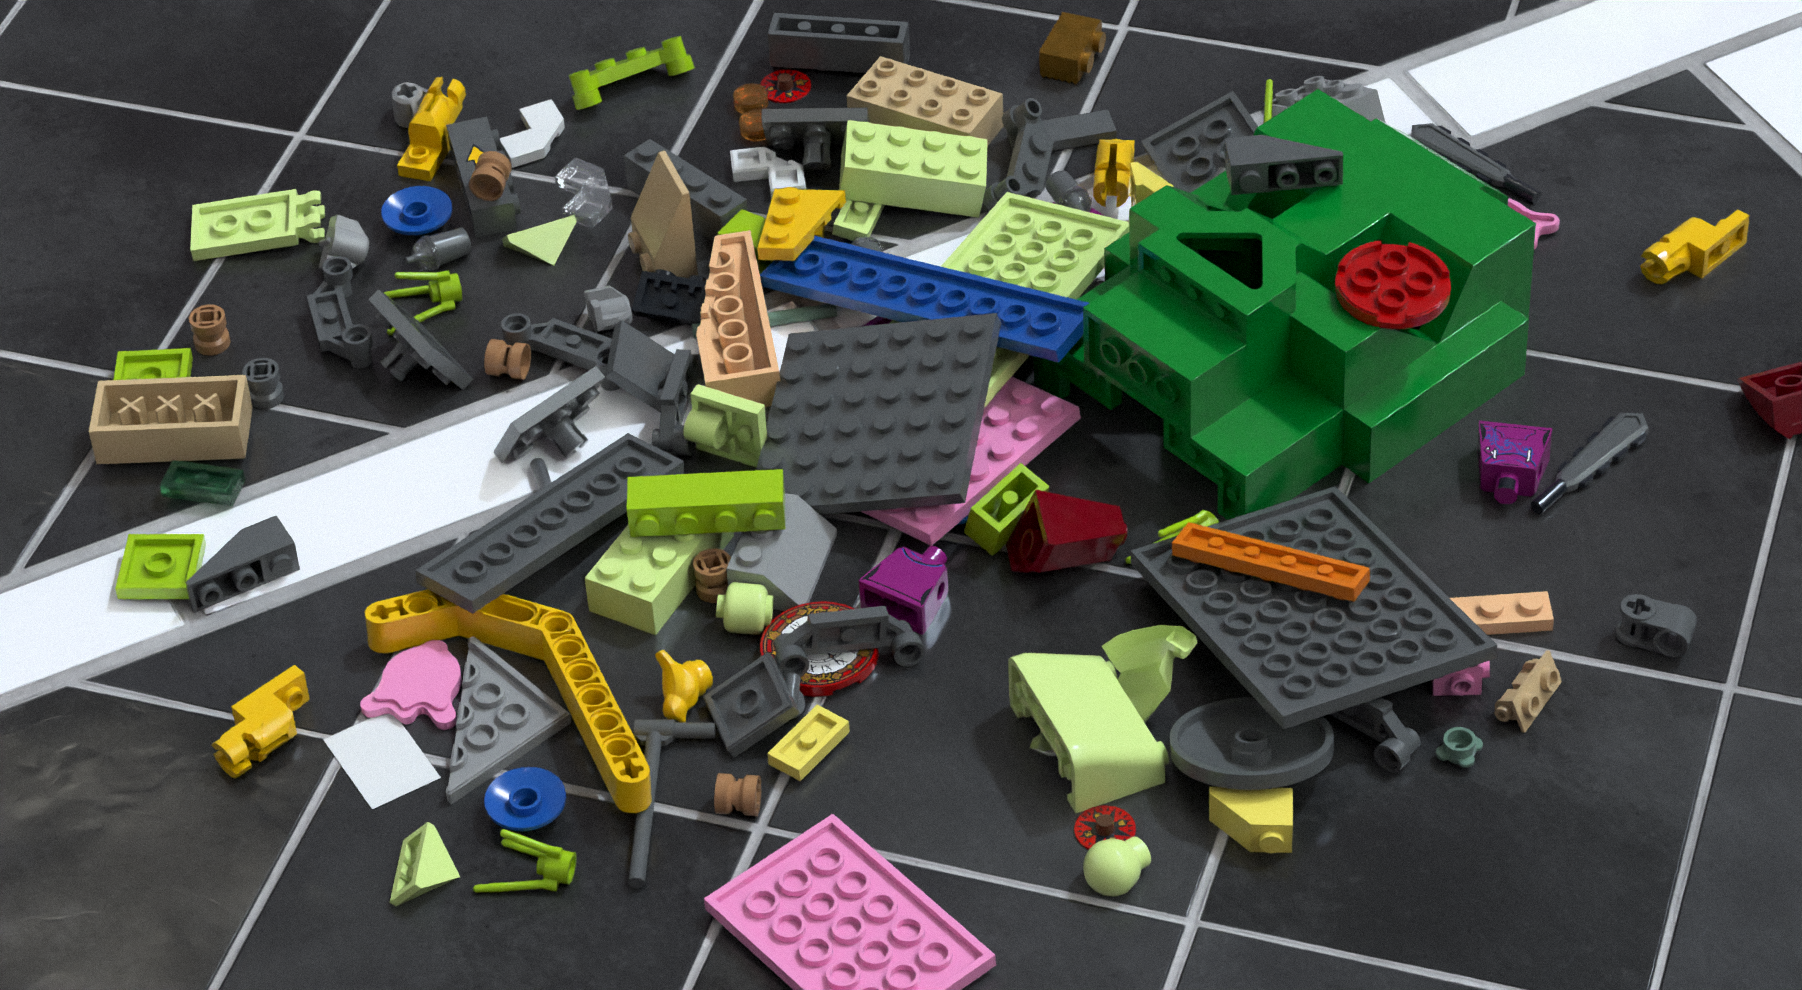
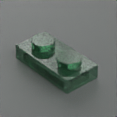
(202, 483)

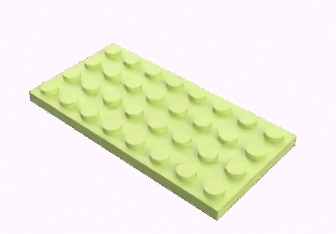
(1038, 249)

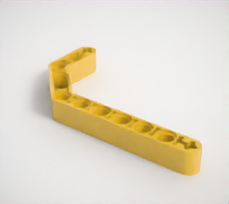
(540, 634)

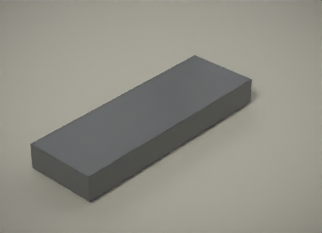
(1077, 130)

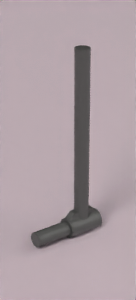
(653, 735)

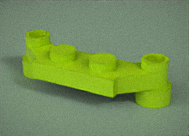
(586, 83)

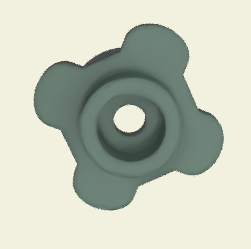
(1459, 747)

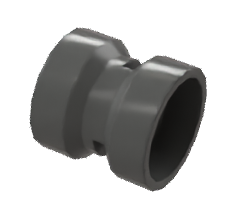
(264, 383)

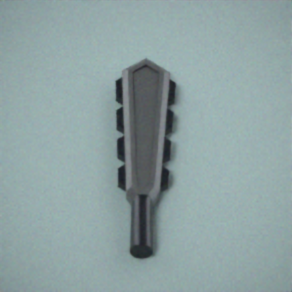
(1472, 160)
(1602, 448)

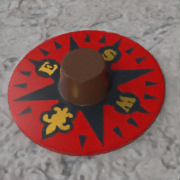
(786, 86)
(1102, 824)

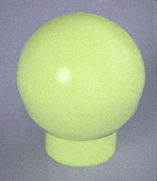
(1115, 865)

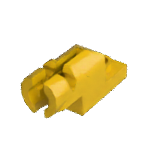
(429, 132)
(1113, 170)
(1695, 247)
(262, 722)

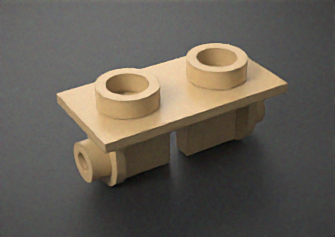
(1530, 691)

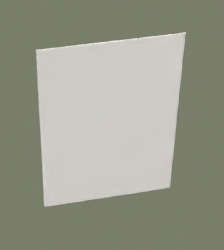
(381, 759)

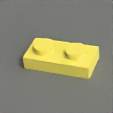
(808, 742)

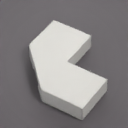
(543, 125)
(763, 164)

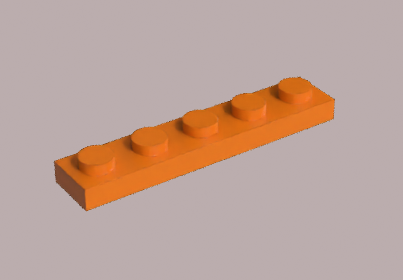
(1271, 562)

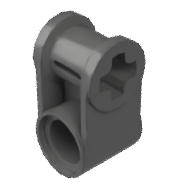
(1658, 628)

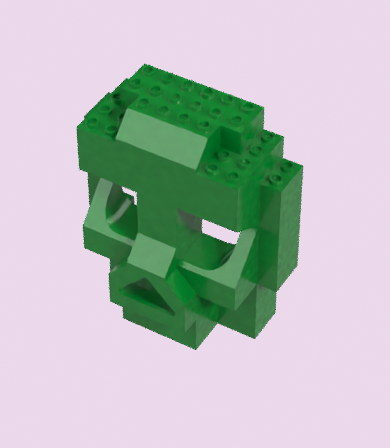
(1251, 348)

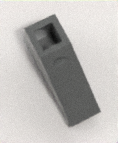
(1278, 164)
(245, 562)

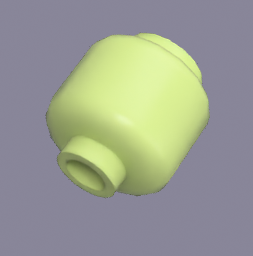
(745, 608)

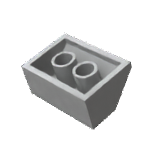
(787, 559)

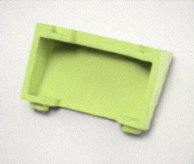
(1088, 725)

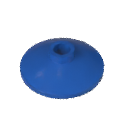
(416, 210)
(525, 798)

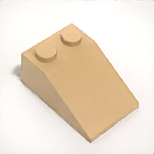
(664, 223)

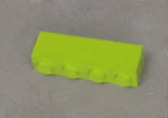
(706, 503)

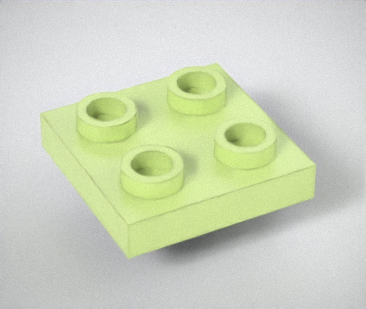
(726, 425)

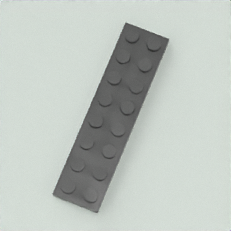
(543, 525)

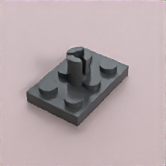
(811, 128)
(415, 345)
(553, 420)

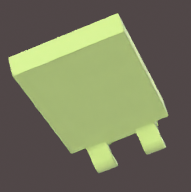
(255, 223)

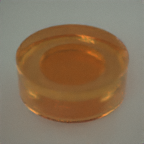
(750, 97)
(751, 125)

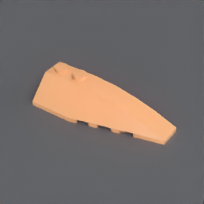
(735, 324)

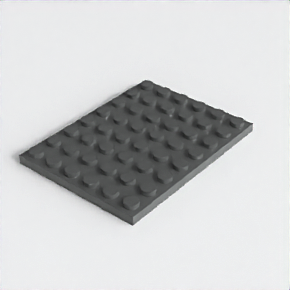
(1304, 648)

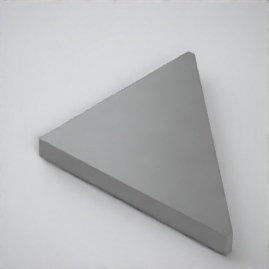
(496, 720)

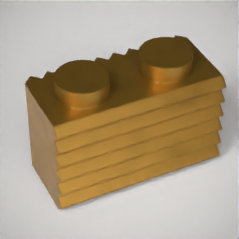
(1071, 47)

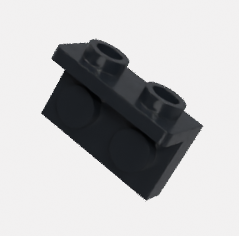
(669, 297)

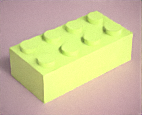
(913, 168)
(647, 577)

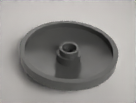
(1244, 748)

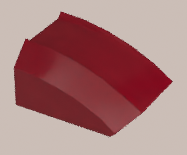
(1777, 397)

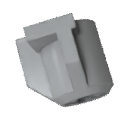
(406, 100)
(344, 239)
(607, 308)

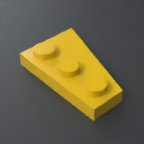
(793, 220)

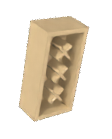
(926, 101)
(171, 419)

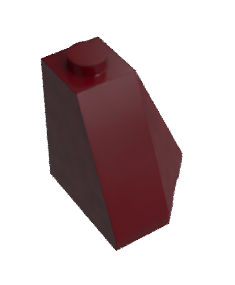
(1064, 533)

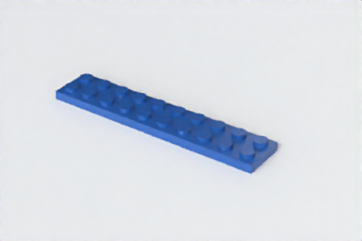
(917, 291)

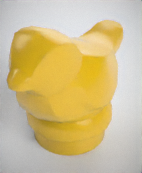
(682, 684)

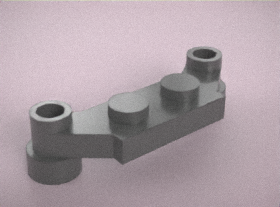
(1029, 156)
(332, 316)
(561, 342)
(674, 400)
(846, 632)
(1381, 723)

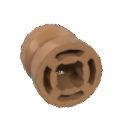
(490, 176)
(209, 329)
(507, 359)
(711, 574)
(740, 794)

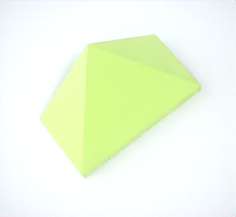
(542, 241)
(422, 865)

